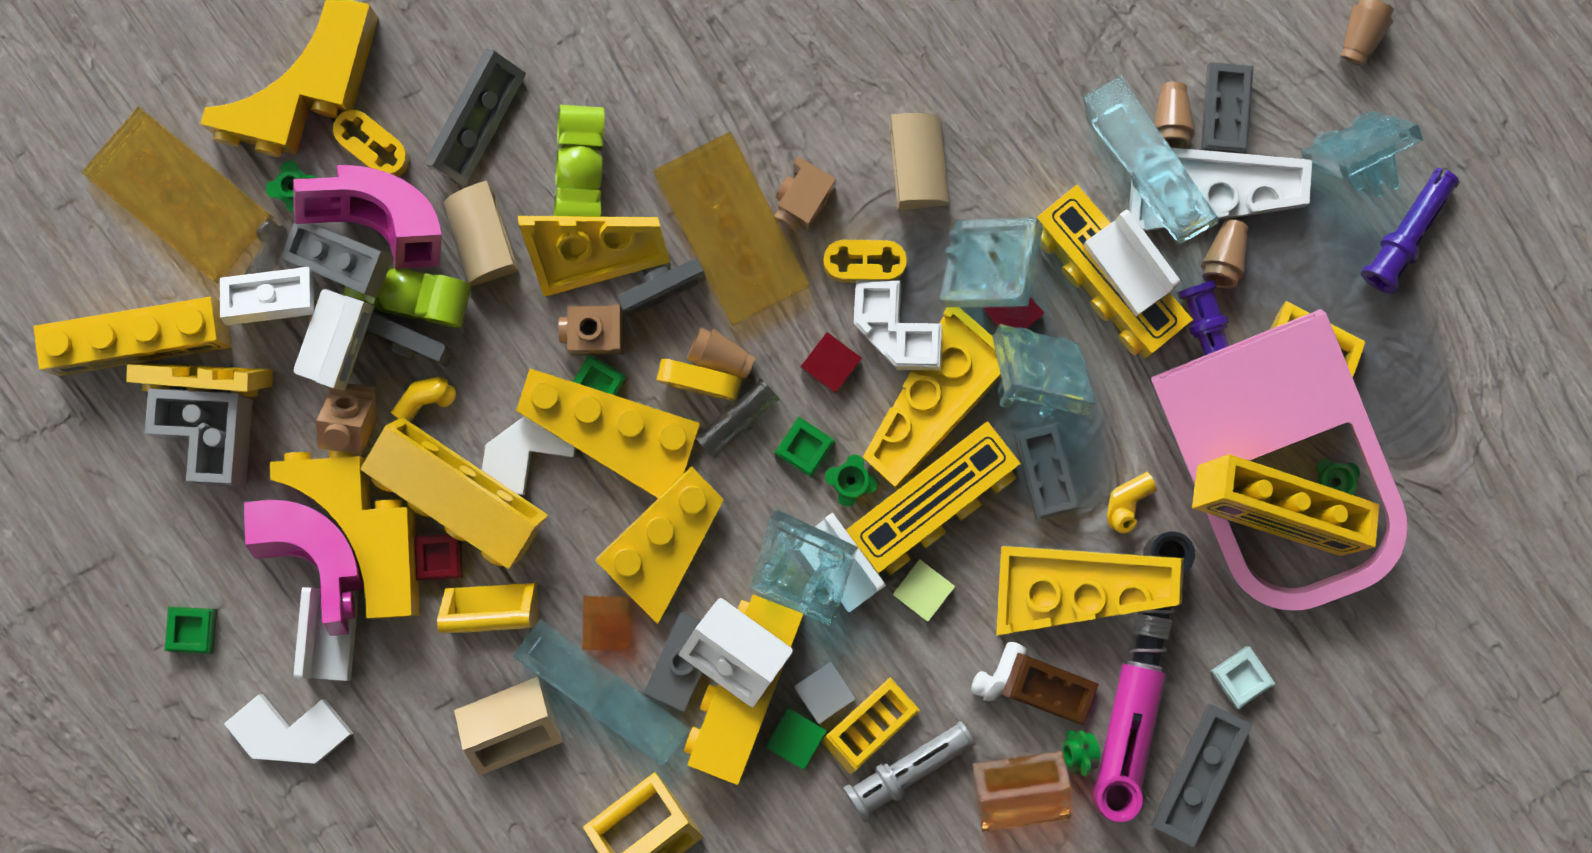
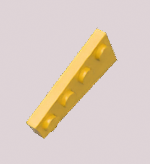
(935, 400)
(623, 435)
(1075, 586)

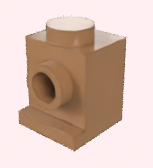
(803, 196)
(607, 338)
(347, 419)

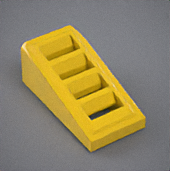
(841, 750)

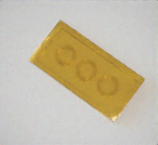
(177, 194)
(731, 228)

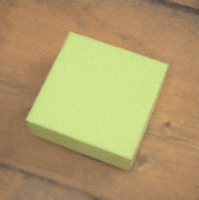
(923, 590)

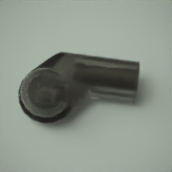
(272, 248)

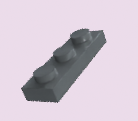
(475, 117)
(337, 258)
(1201, 775)

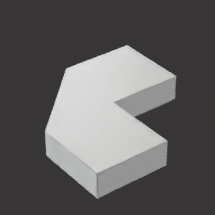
(902, 344)
(510, 452)
(269, 737)

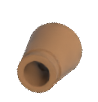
(1365, 30)
(1174, 115)
(1227, 255)
(720, 354)

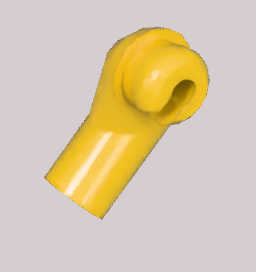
(422, 393)
(1124, 501)

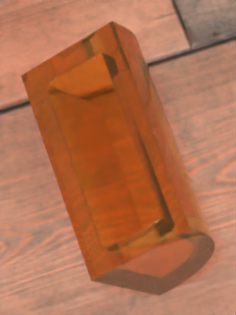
(1022, 791)

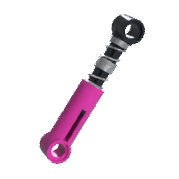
(1138, 699)

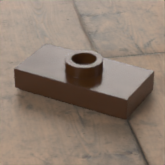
(1050, 689)

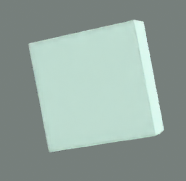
(1242, 677)

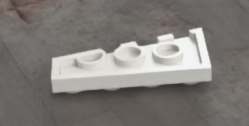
(1237, 184)

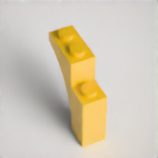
(322, 77)
(379, 535)

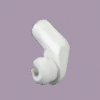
(993, 686)

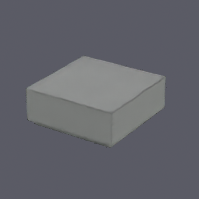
(824, 692)

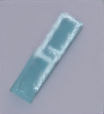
(1149, 160)
(601, 692)

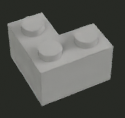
(216, 431)

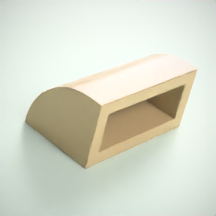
(918, 161)
(480, 234)
(507, 726)

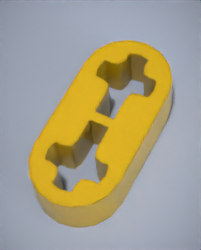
(377, 136)
(864, 250)
(699, 379)

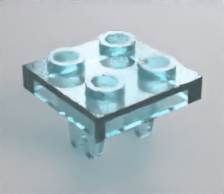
(1364, 151)
(991, 262)
(1042, 371)
(803, 567)

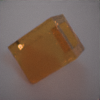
(607, 623)

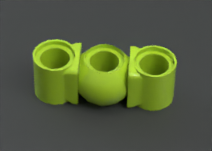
(579, 161)
(421, 296)

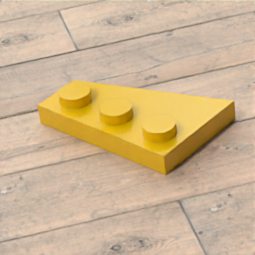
(588, 250)
(200, 378)
(661, 543)

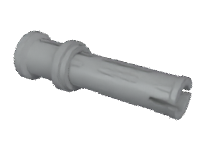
(955, 739)

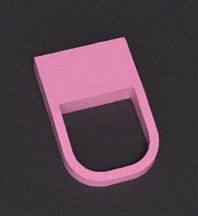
(1263, 399)

